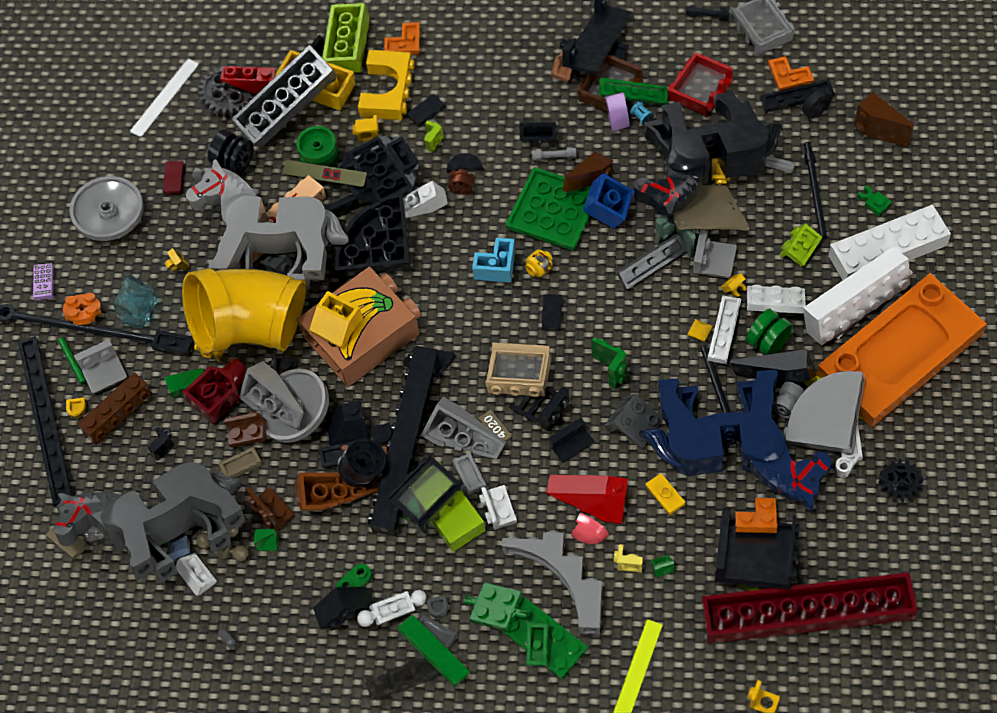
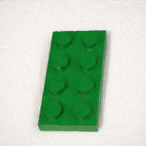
(563, 647)

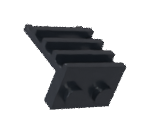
(551, 411)

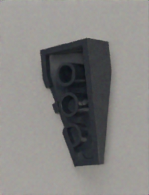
(790, 366)

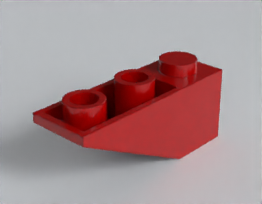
(248, 78)

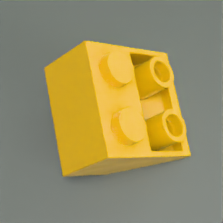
(335, 319)

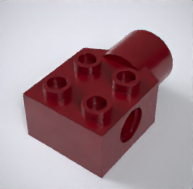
(216, 390)

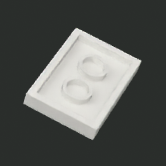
(777, 298)

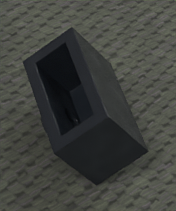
(537, 130)

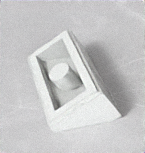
(195, 573)

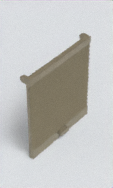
(711, 210)

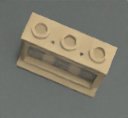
(518, 369)

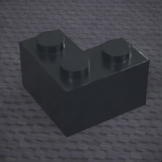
(341, 605)

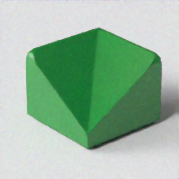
(265, 540)

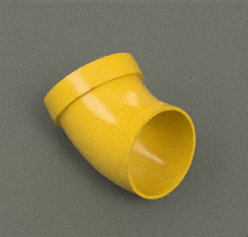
(242, 308)

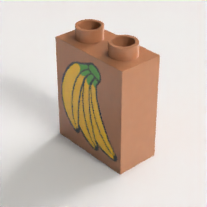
(383, 330)

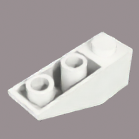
(425, 199)

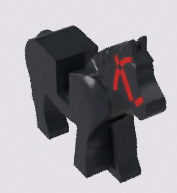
(738, 146)

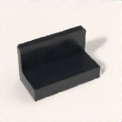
(570, 440)

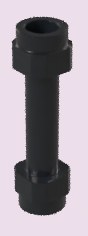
(723, 13)

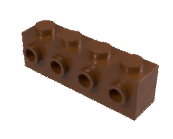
(114, 408)

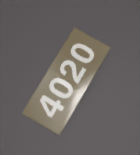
(494, 424)

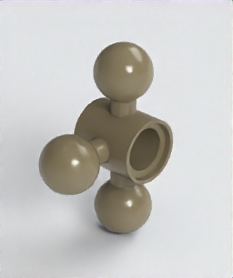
(239, 552)

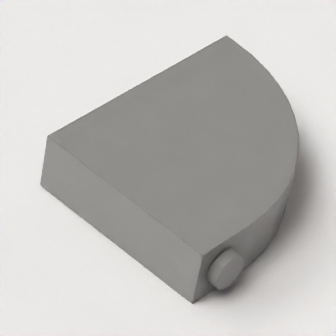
(827, 413)

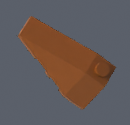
(327, 490)

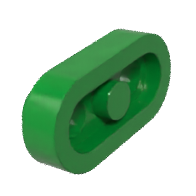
(355, 580)

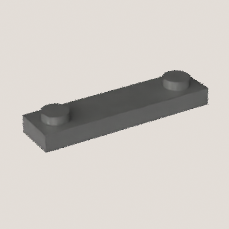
(651, 261)

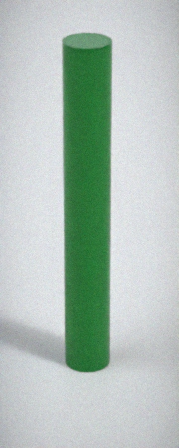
(72, 361)

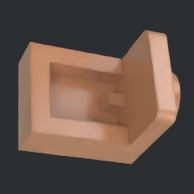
(559, 72)

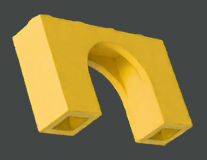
(390, 104)

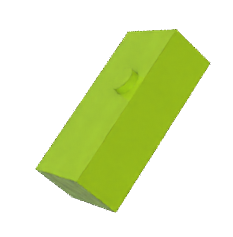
(347, 36)
(459, 523)

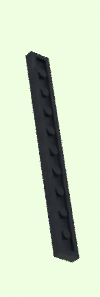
(44, 419)

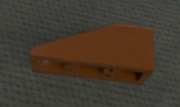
(587, 172)

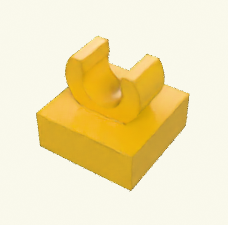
(177, 261)
(733, 283)

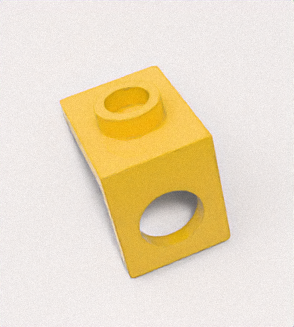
(755, 696)

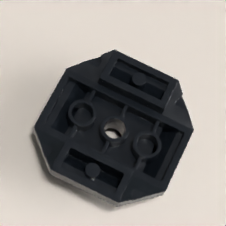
(385, 156)

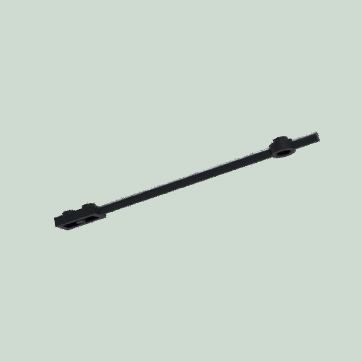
(162, 340)

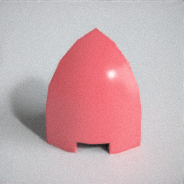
(589, 530)

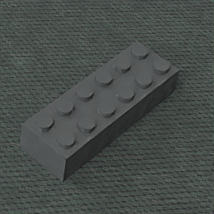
(284, 96)

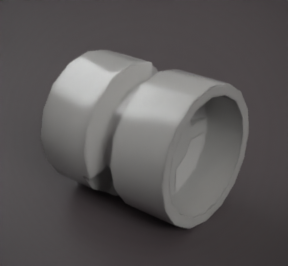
(786, 400)

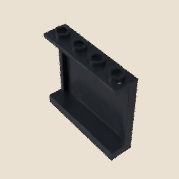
(756, 557)

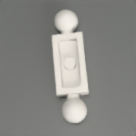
(392, 608)

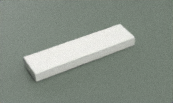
(724, 329)

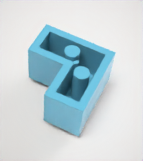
(498, 265)

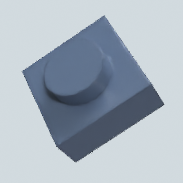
(179, 547)

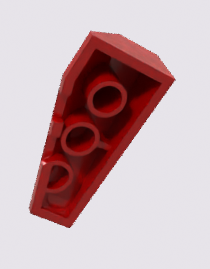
(592, 494)

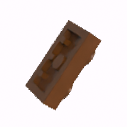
(246, 429)

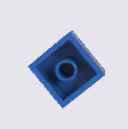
(608, 200)

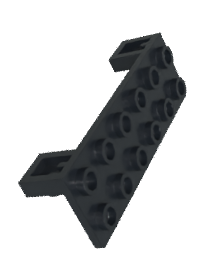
(596, 39)

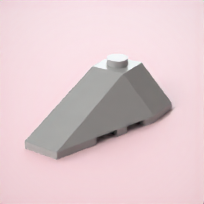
(266, 391)
(458, 429)

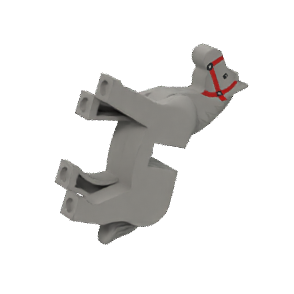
(299, 227)

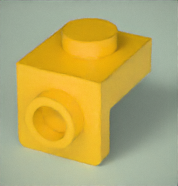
(717, 174)

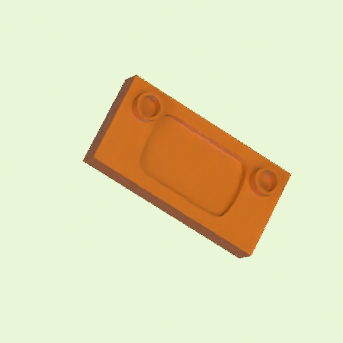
(906, 346)

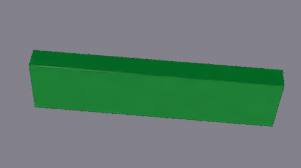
(634, 91)
(433, 650)

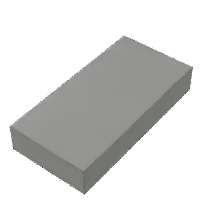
(469, 473)

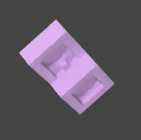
(617, 111)

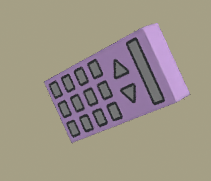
(43, 282)

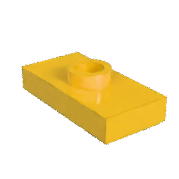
(665, 494)

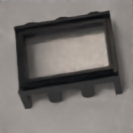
(425, 492)

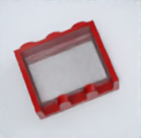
(700, 82)

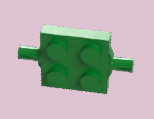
(496, 607)

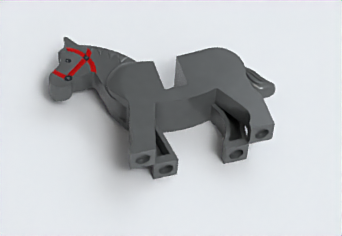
(186, 498)

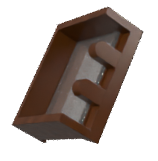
(613, 69)

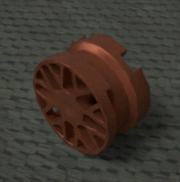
(461, 182)

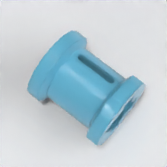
(641, 113)

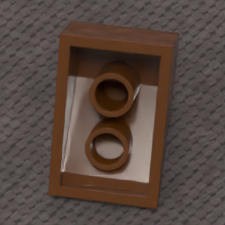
(882, 121)

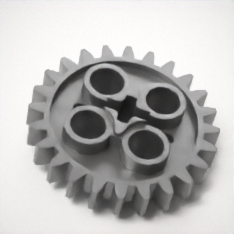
(220, 96)

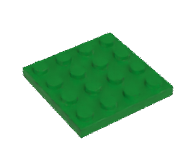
(548, 212)

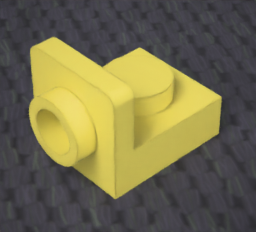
(627, 563)

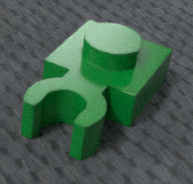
(875, 202)

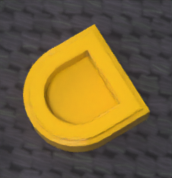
(76, 407)

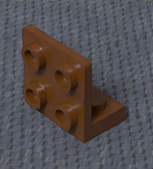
(270, 507)

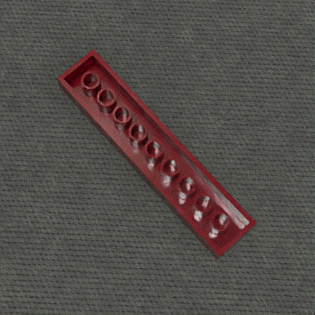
(809, 608)

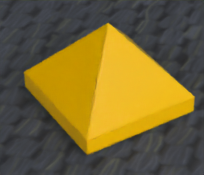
(700, 330)

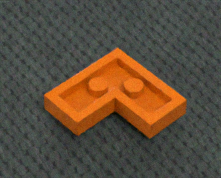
(408, 42)
(787, 78)
(761, 521)

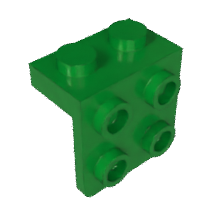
(613, 357)

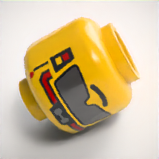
(538, 263)

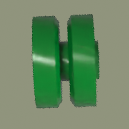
(318, 146)
(769, 332)

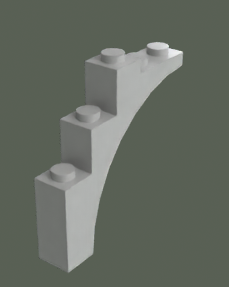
(569, 569)

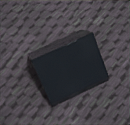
(318, 44)

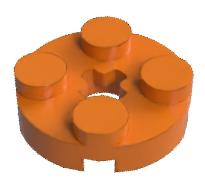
(72, 308)

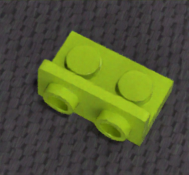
(801, 244)

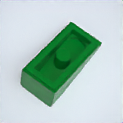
(179, 382)
(537, 644)

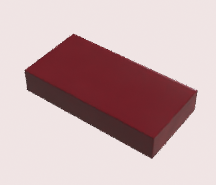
(173, 178)

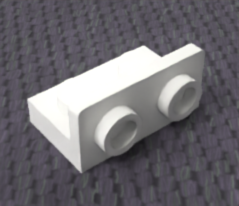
(499, 507)

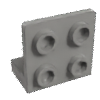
(713, 257)
(101, 367)

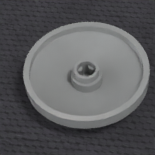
(106, 208)
(312, 398)

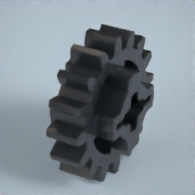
(900, 477)

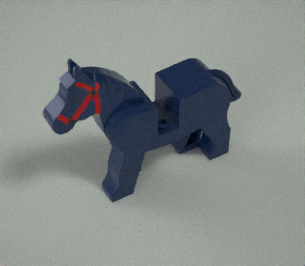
(696, 444)

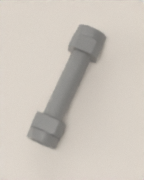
(538, 154)

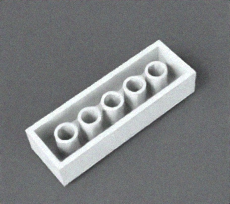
(910, 235)
(857, 296)

